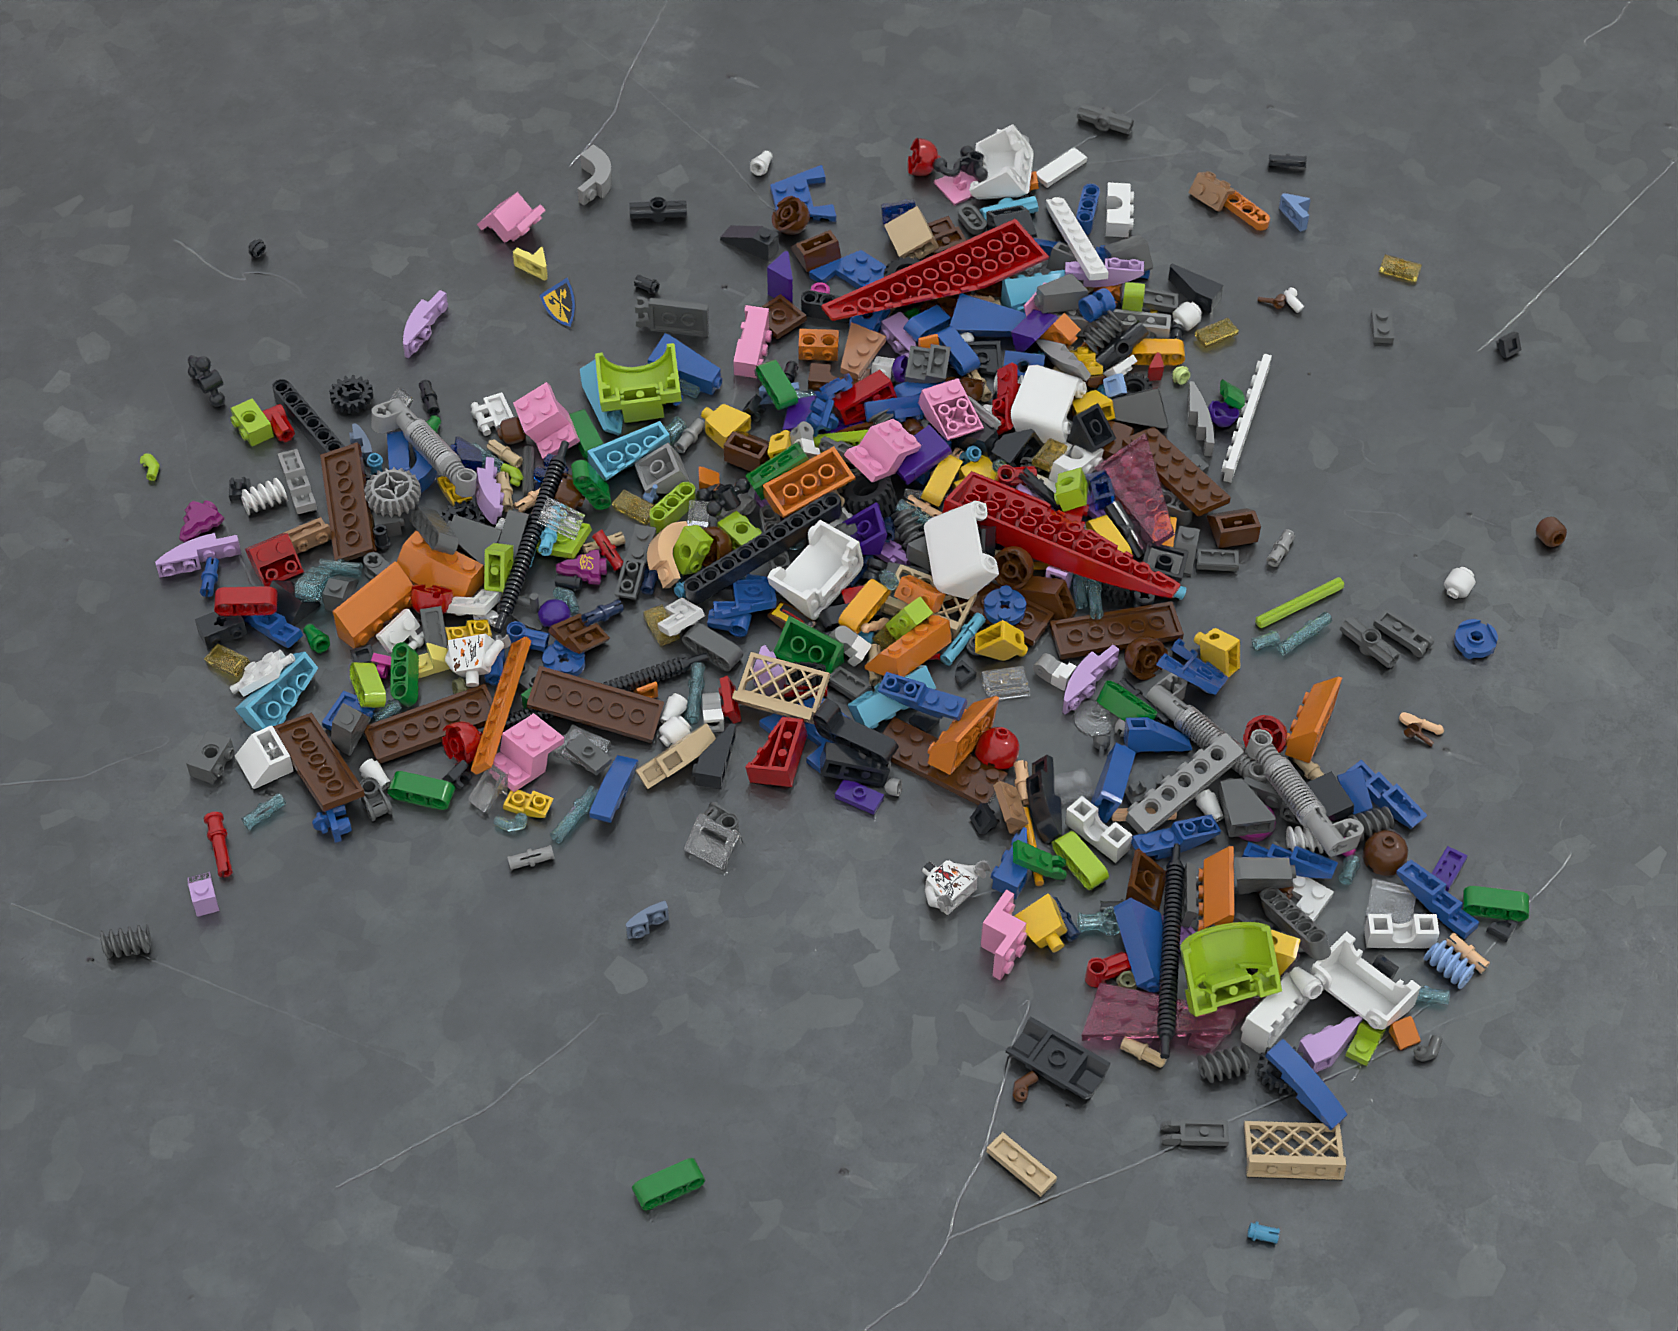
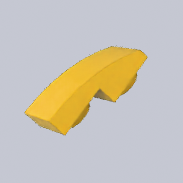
(1089, 360)
(449, 491)
(472, 628)
(530, 804)

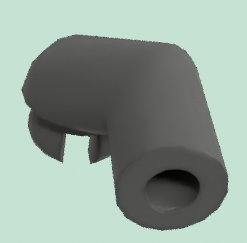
(1429, 1052)

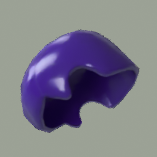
(899, 369)
(1222, 414)
(553, 612)

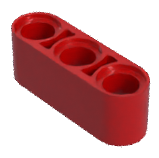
(245, 601)

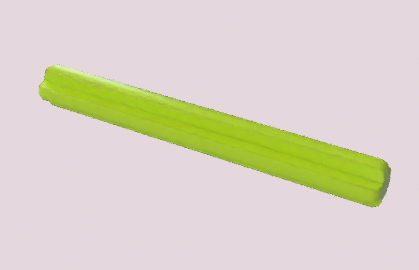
(1299, 602)

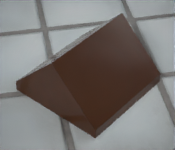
(1146, 881)

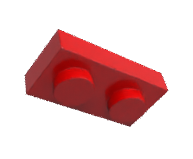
(730, 707)

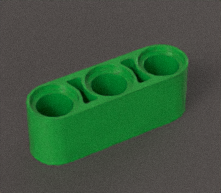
(777, 384)
(586, 432)
(591, 484)
(404, 674)
(1123, 703)
(421, 790)
(1496, 903)
(668, 1184)

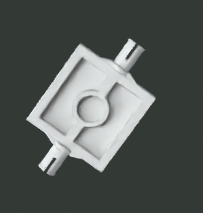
(262, 672)

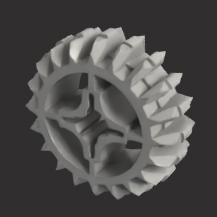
(392, 492)

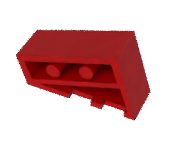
(850, 404)
(780, 756)

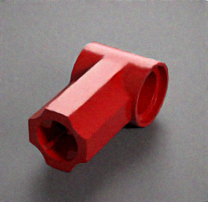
(279, 423)
(1012, 473)
(1106, 968)

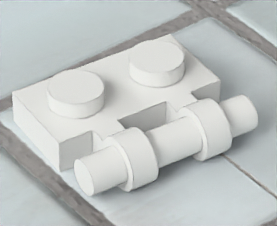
(496, 407)
(399, 630)

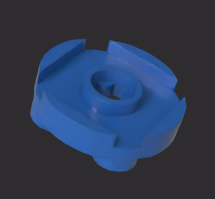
(829, 389)
(1004, 596)
(1470, 647)
(556, 651)

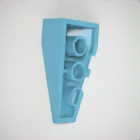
(610, 420)

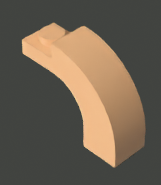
(661, 554)

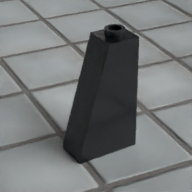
(983, 439)

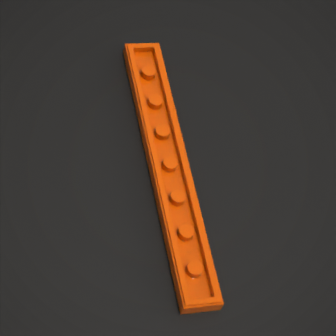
(501, 706)

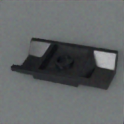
(1059, 1059)

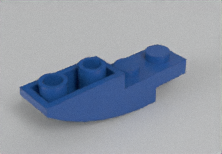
(922, 698)
(1187, 833)

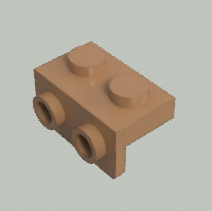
(1211, 190)
(309, 535)
(1011, 806)

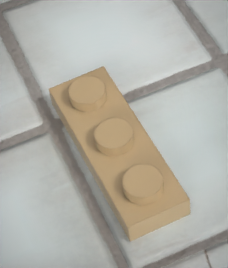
(1021, 1164)

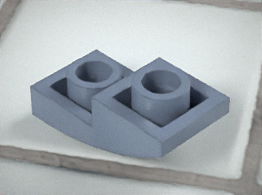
(359, 436)
(639, 924)

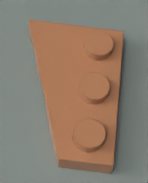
(860, 350)

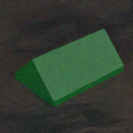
(775, 467)
(805, 644)

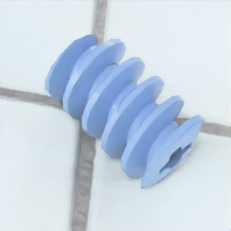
(1450, 964)

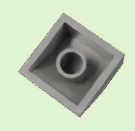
(661, 468)

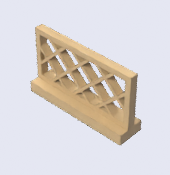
(893, 605)
(778, 706)
(1294, 1164)

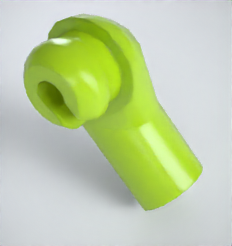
(152, 464)

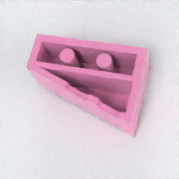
(753, 341)

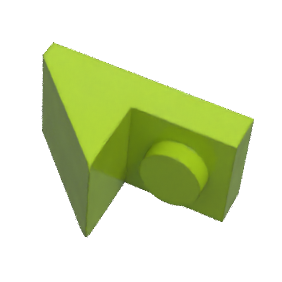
(1364, 1043)

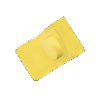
(530, 263)
(433, 661)

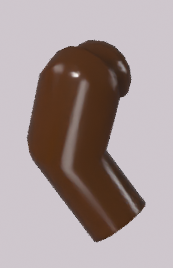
(1020, 1087)

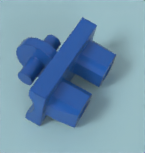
(824, 418)
(338, 827)

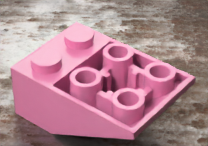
(949, 410)

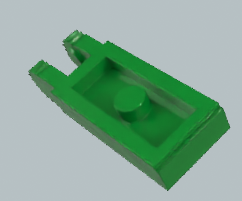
(1038, 860)

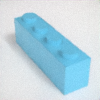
(1020, 289)
(626, 450)
(274, 700)
(875, 707)

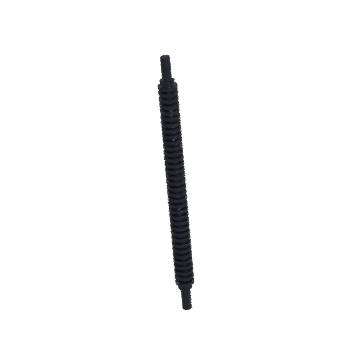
(530, 539)
(635, 680)
(1170, 951)

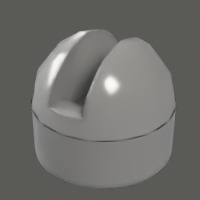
(1120, 725)
(894, 787)

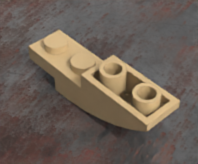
(676, 756)

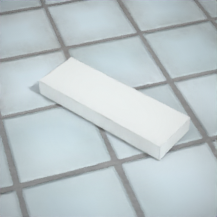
(1061, 167)

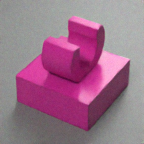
(382, 663)

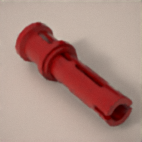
(217, 835)

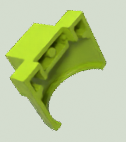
(639, 389)
(1218, 964)

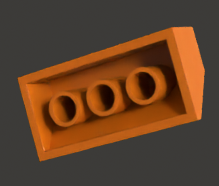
(807, 482)
(433, 567)
(372, 605)
(913, 648)
(1312, 719)
(962, 735)
(1216, 889)

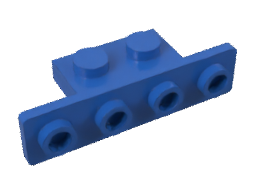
(900, 407)

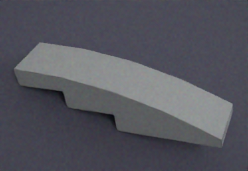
(1063, 359)
(1199, 415)
(297, 481)

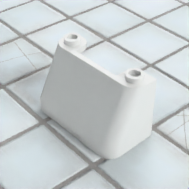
(1008, 164)
(1045, 402)
(956, 551)
(819, 571)
(1363, 986)

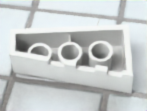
(1273, 1016)

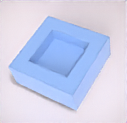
(1114, 386)

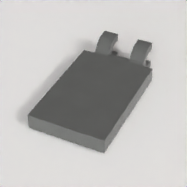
(673, 316)

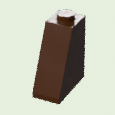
(1050, 594)

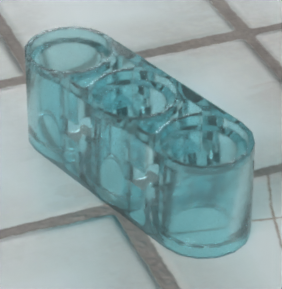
(312, 583)

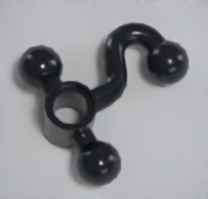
(970, 163)
(207, 380)
(725, 495)

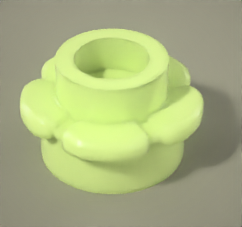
(1181, 375)

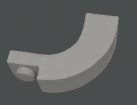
(598, 164)

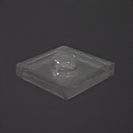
(1391, 899)

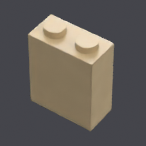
(911, 235)

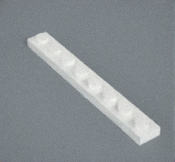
(1076, 239)
(1244, 422)

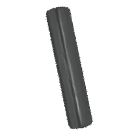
(528, 468)

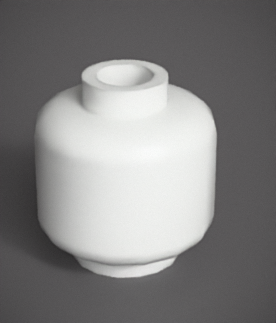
(1187, 315)
(1459, 582)
(674, 730)

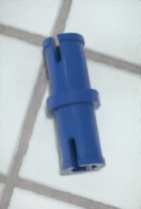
(209, 577)

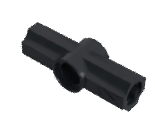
(658, 209)
(1130, 338)
(1128, 528)

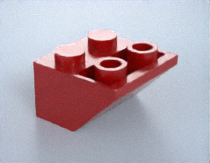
(274, 559)

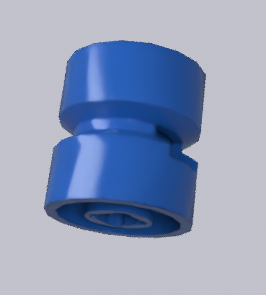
(1096, 305)

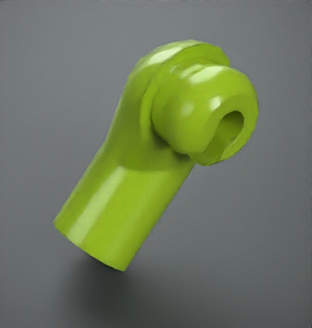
(514, 472)

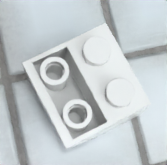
(264, 758)

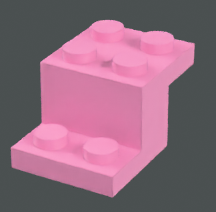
(512, 218)
(545, 420)
(882, 450)
(526, 750)
(1003, 935)

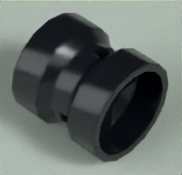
(873, 570)

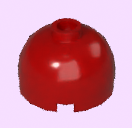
(922, 157)
(431, 597)
(1270, 724)
(461, 741)
(998, 747)

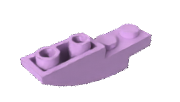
(1119, 272)
(419, 322)
(488, 491)
(193, 552)
(1085, 676)

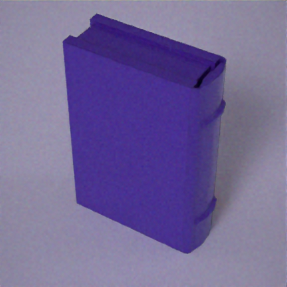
(931, 452)

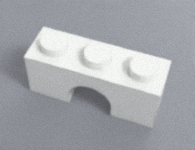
(1119, 209)
(1079, 458)
(1084, 820)
(1417, 933)

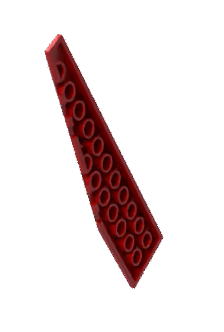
(953, 271)
(1054, 539)

